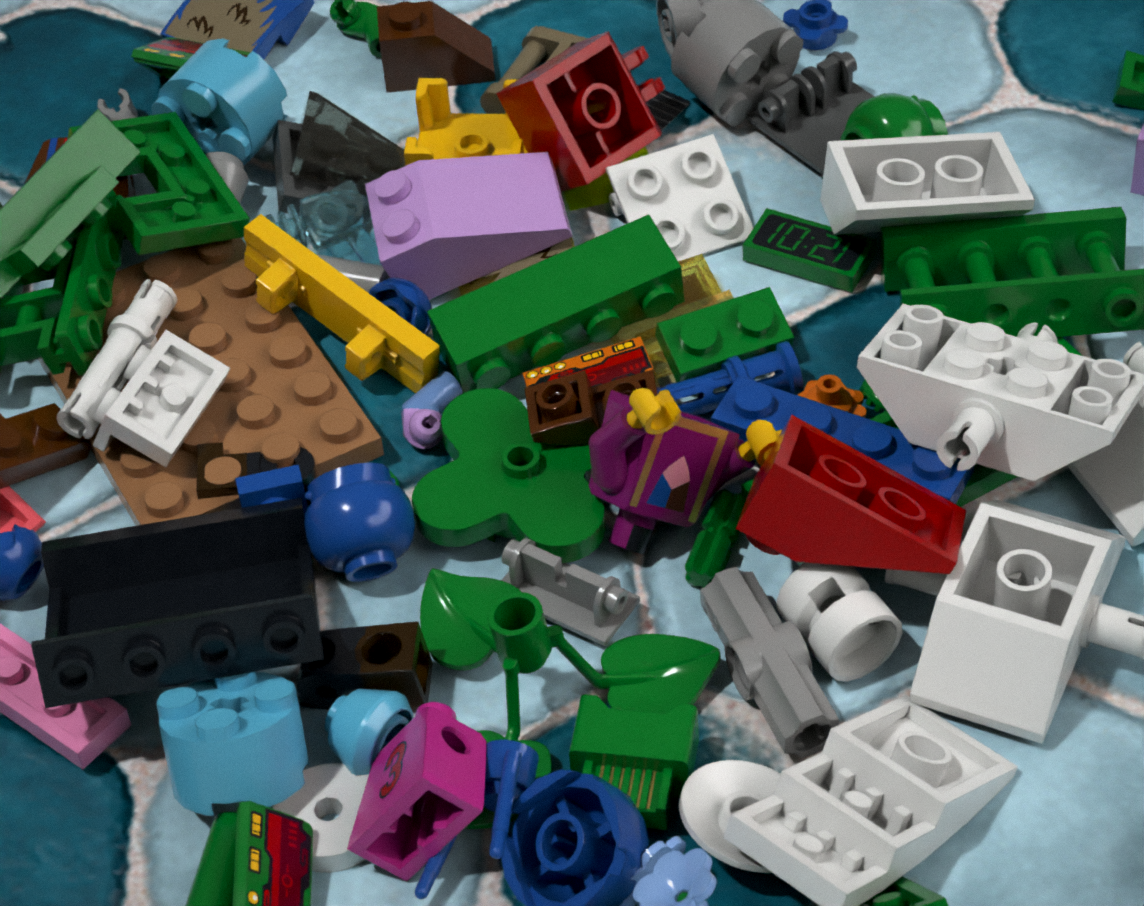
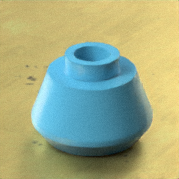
(364, 725)

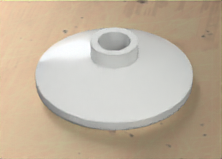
(715, 794)

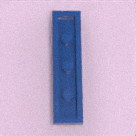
(755, 401)

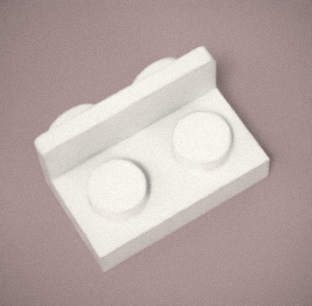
(161, 400)

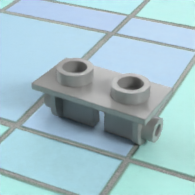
(568, 592)

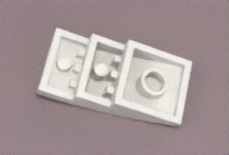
(870, 803)

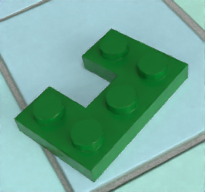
(191, 197)

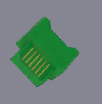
(637, 752)

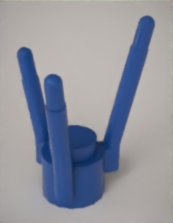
(508, 773)

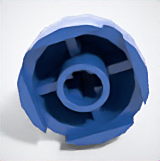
(574, 842)

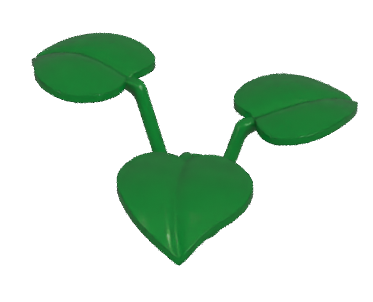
(475, 616)

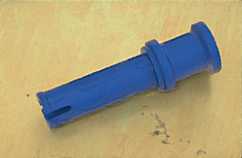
(781, 361)

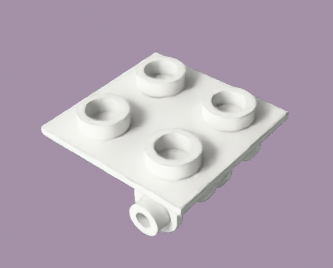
(686, 196)

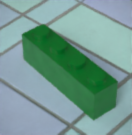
(557, 305)

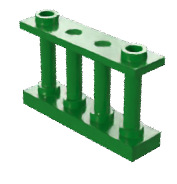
(1020, 271)

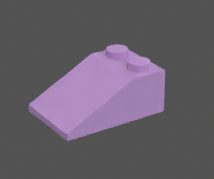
(465, 217)

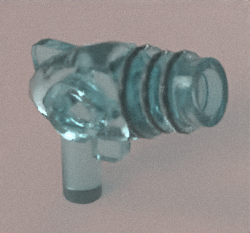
(332, 221)

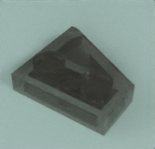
(340, 147)

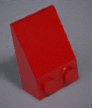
(845, 509)

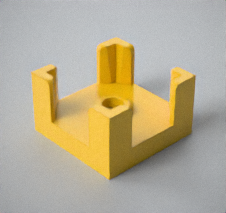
(457, 134)

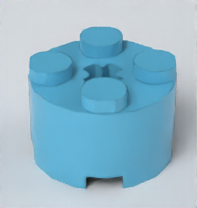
(225, 99)
(233, 741)

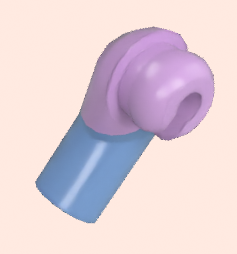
(423, 410)

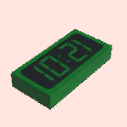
(809, 250)

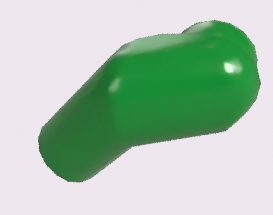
(358, 20)

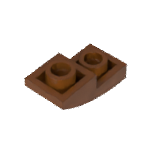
(572, 410)

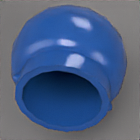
(358, 521)

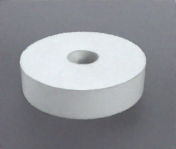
(326, 791)

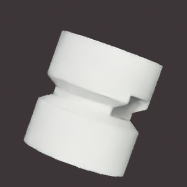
(840, 619)

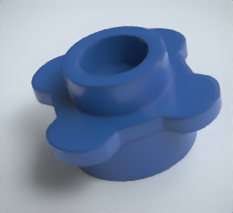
(816, 24)

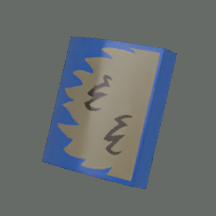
(245, 23)

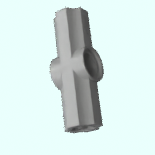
(768, 661)

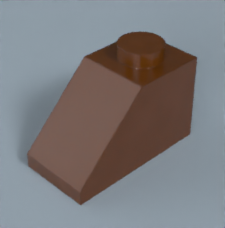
(431, 43)

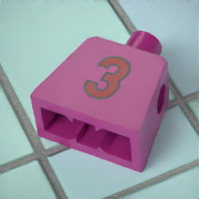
(420, 791)

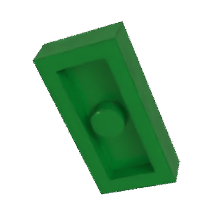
(707, 337)

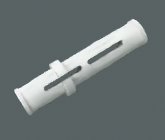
(125, 336)

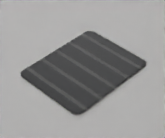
(666, 107)

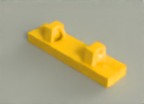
(372, 330)

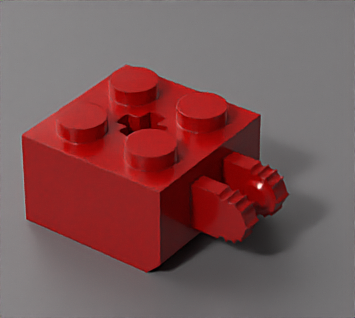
(584, 109)

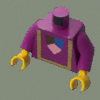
(665, 462)

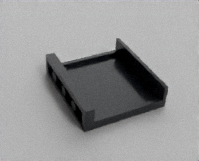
(177, 603)

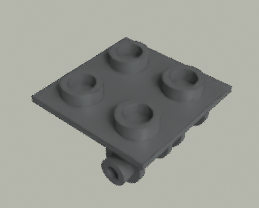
(811, 108)

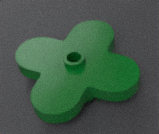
(507, 482)

